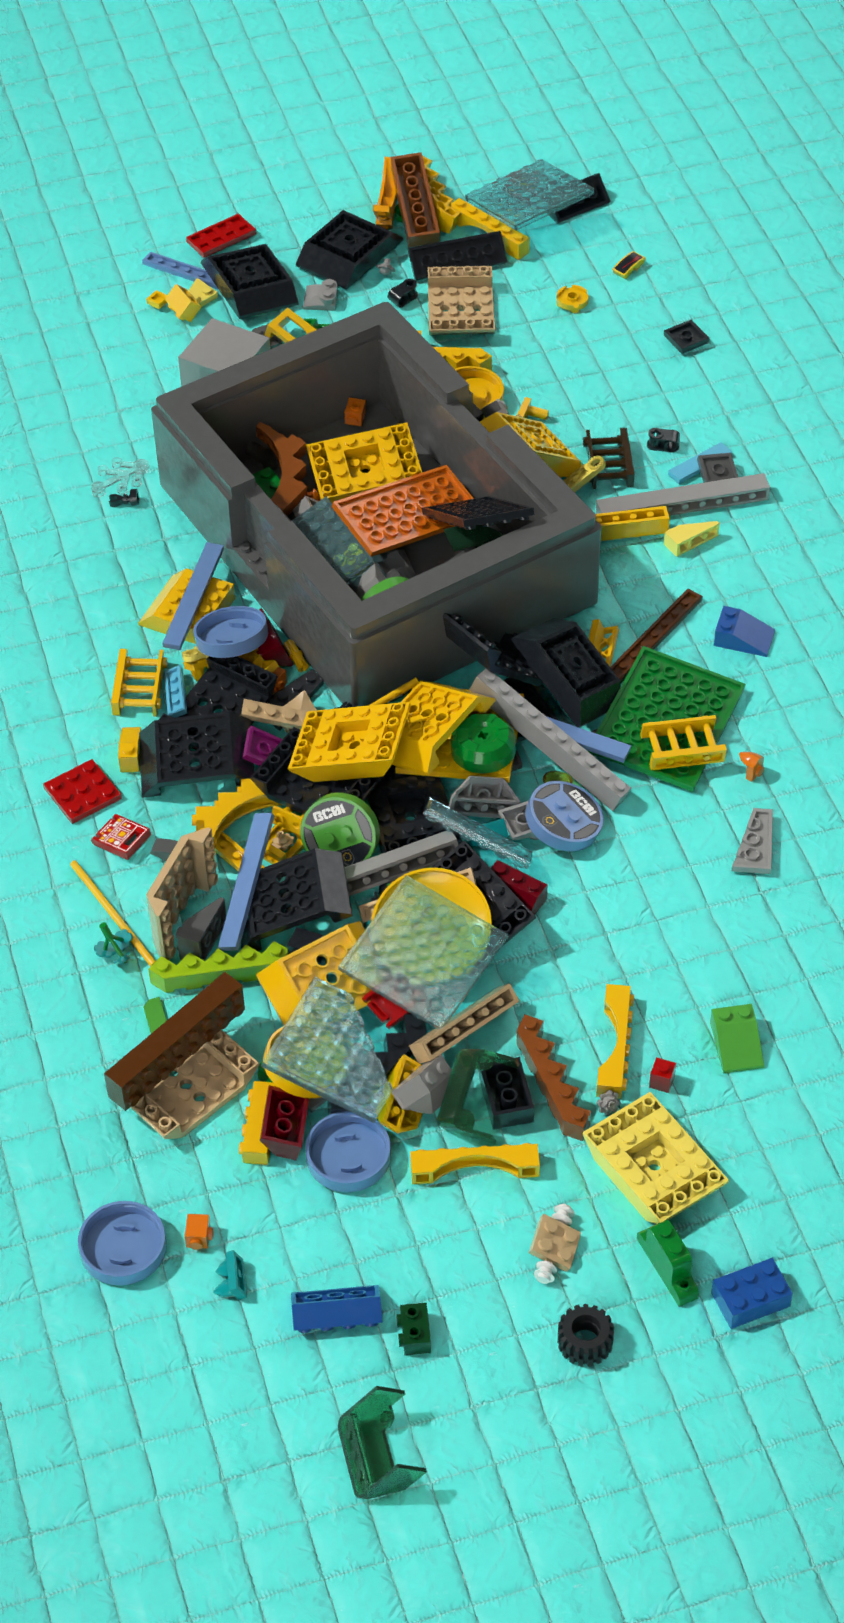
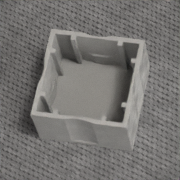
(217, 348)

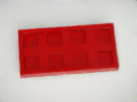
(221, 235)

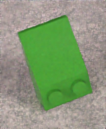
(737, 1038)

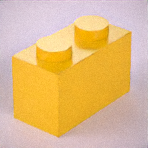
(182, 303)

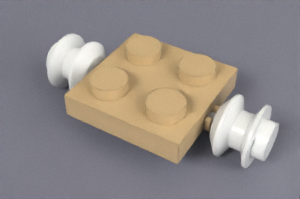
(554, 1243)

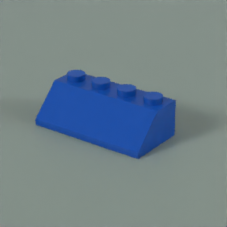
(336, 1308)

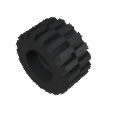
(585, 1319)

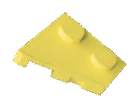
(202, 292)

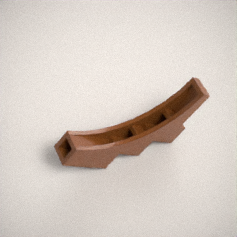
(289, 454)

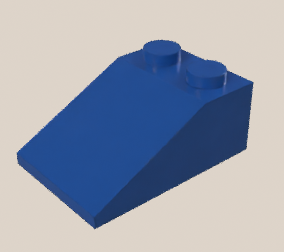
(743, 632)

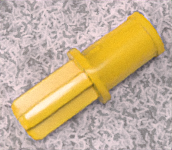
(296, 655)

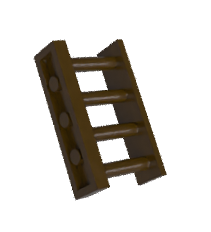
(623, 451)

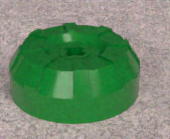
(483, 743)

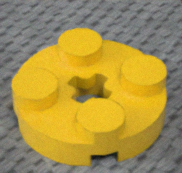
(566, 298)

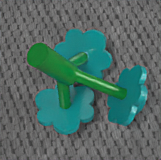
(107, 949)

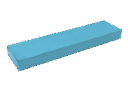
(691, 468)
(175, 692)

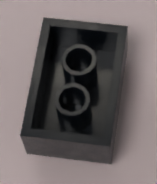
(507, 1095)

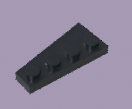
(310, 682)

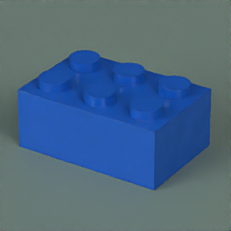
(751, 1293)

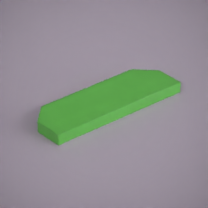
(154, 1013)

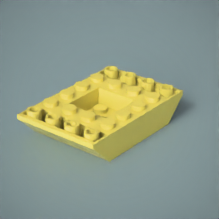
(645, 1136)

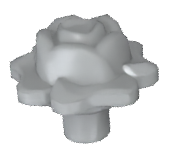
(385, 268)
(608, 1102)

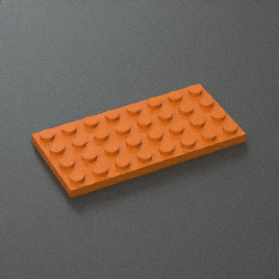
(393, 512)

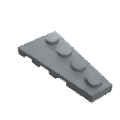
(756, 844)

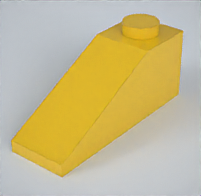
(129, 749)

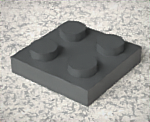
(716, 467)

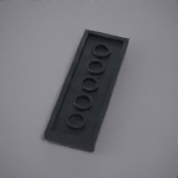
(468, 251)

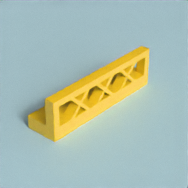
(597, 638)

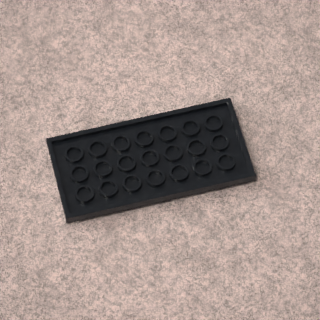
(478, 512)

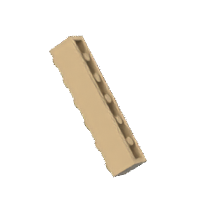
(464, 1023)

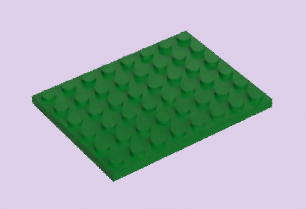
(666, 690)

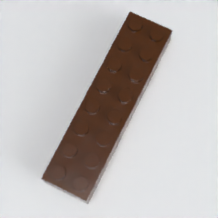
(174, 1041)

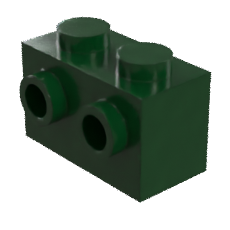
(415, 1329)

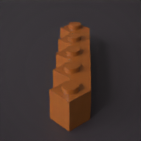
(551, 1078)

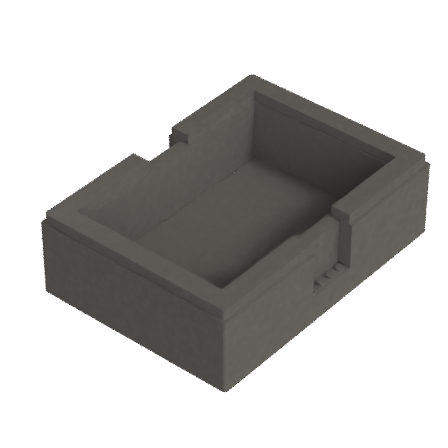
(302, 389)

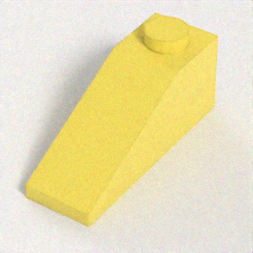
(688, 536)

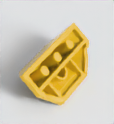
(392, 1114)

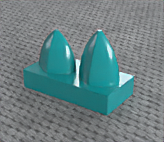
(234, 1269)

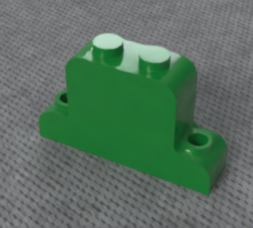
(670, 1260)

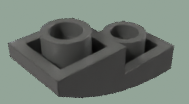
(163, 847)

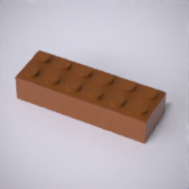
(415, 199)

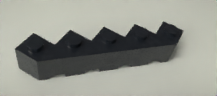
(394, 1047)

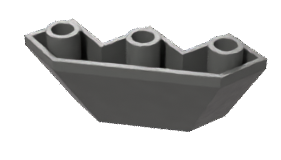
(394, 566)

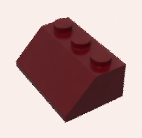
(273, 647)
(528, 889)
(283, 1123)

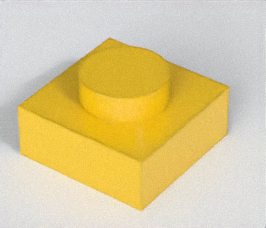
(157, 299)

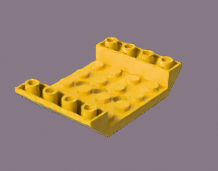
(431, 719)
(291, 975)

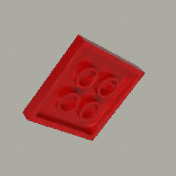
(82, 791)

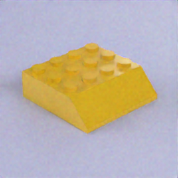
(162, 610)

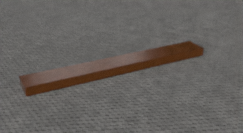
(657, 631)

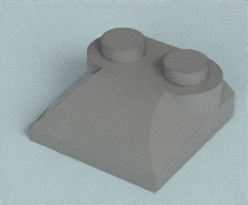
(321, 296)
(516, 822)

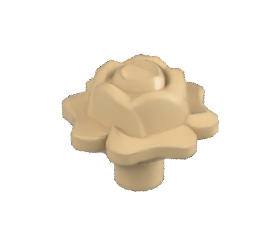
(283, 841)

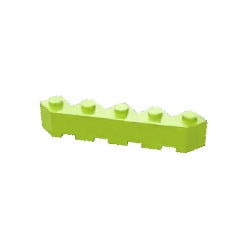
(195, 972)

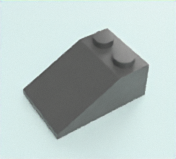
(201, 930)

